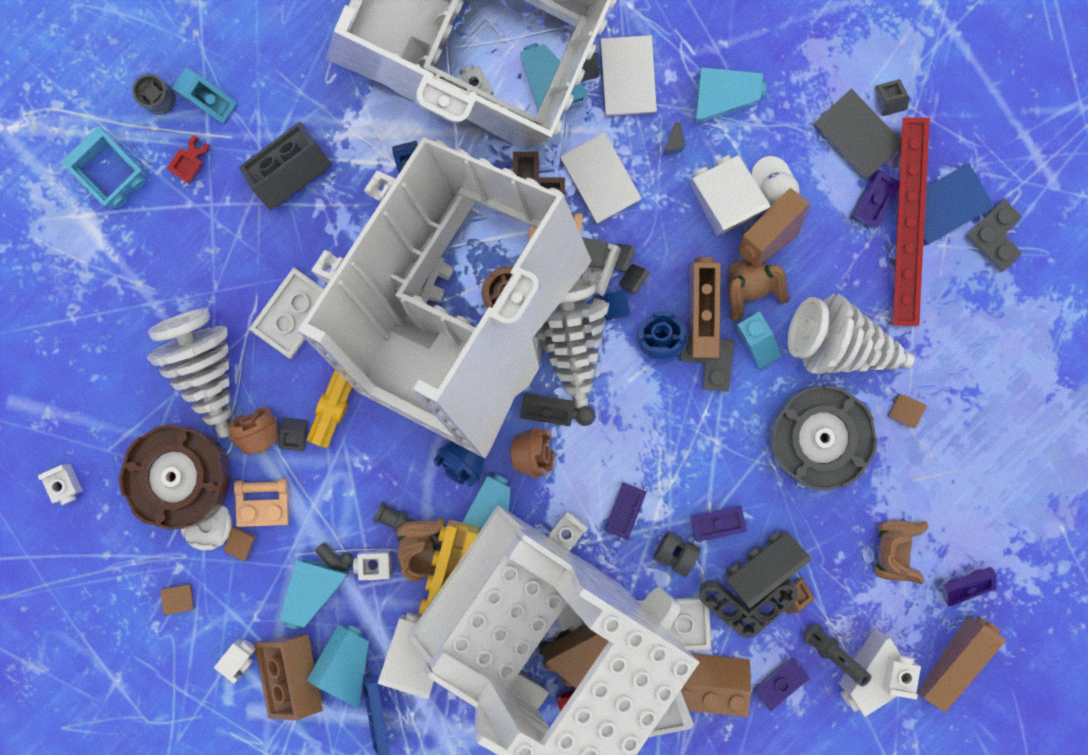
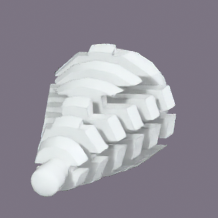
(572, 338)
(839, 338)
(197, 363)

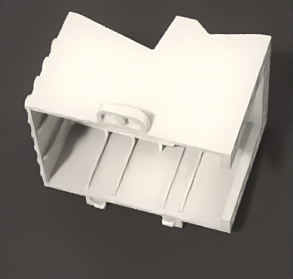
(402, 42)
(418, 355)
(499, 611)

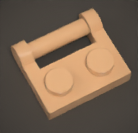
(263, 511)

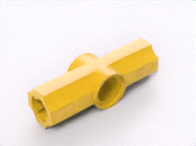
(330, 411)

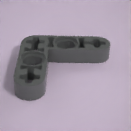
(753, 614)

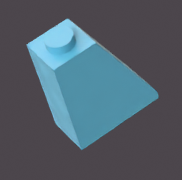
(540, 69)
(726, 92)
(492, 493)
(309, 590)
(342, 665)

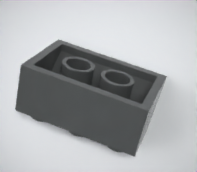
(284, 166)
(766, 567)

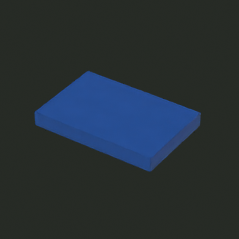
(953, 203)
(375, 715)

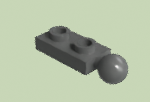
(555, 410)

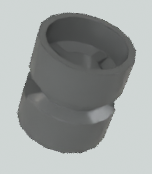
(153, 94)
(684, 558)

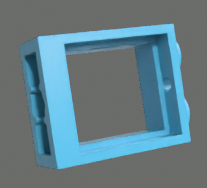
(87, 151)

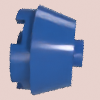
(662, 337)
(459, 463)

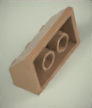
(284, 673)
(719, 686)

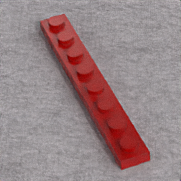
(910, 221)

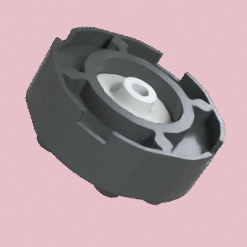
(847, 441)

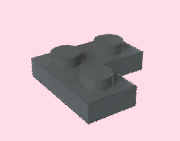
(990, 236)
(716, 370)

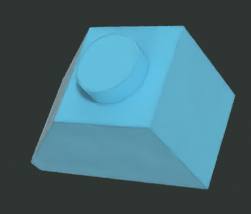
(204, 95)
(758, 339)

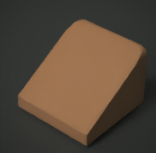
(907, 411)
(240, 544)
(177, 599)
(803, 599)

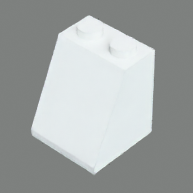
(728, 194)
(874, 660)
(404, 662)

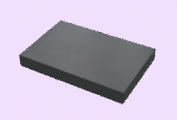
(858, 134)

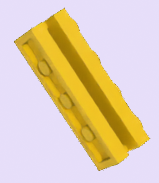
(456, 541)

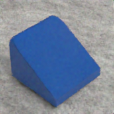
(402, 153)
(617, 304)

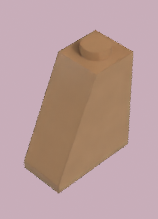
(775, 228)

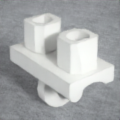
(428, 290)

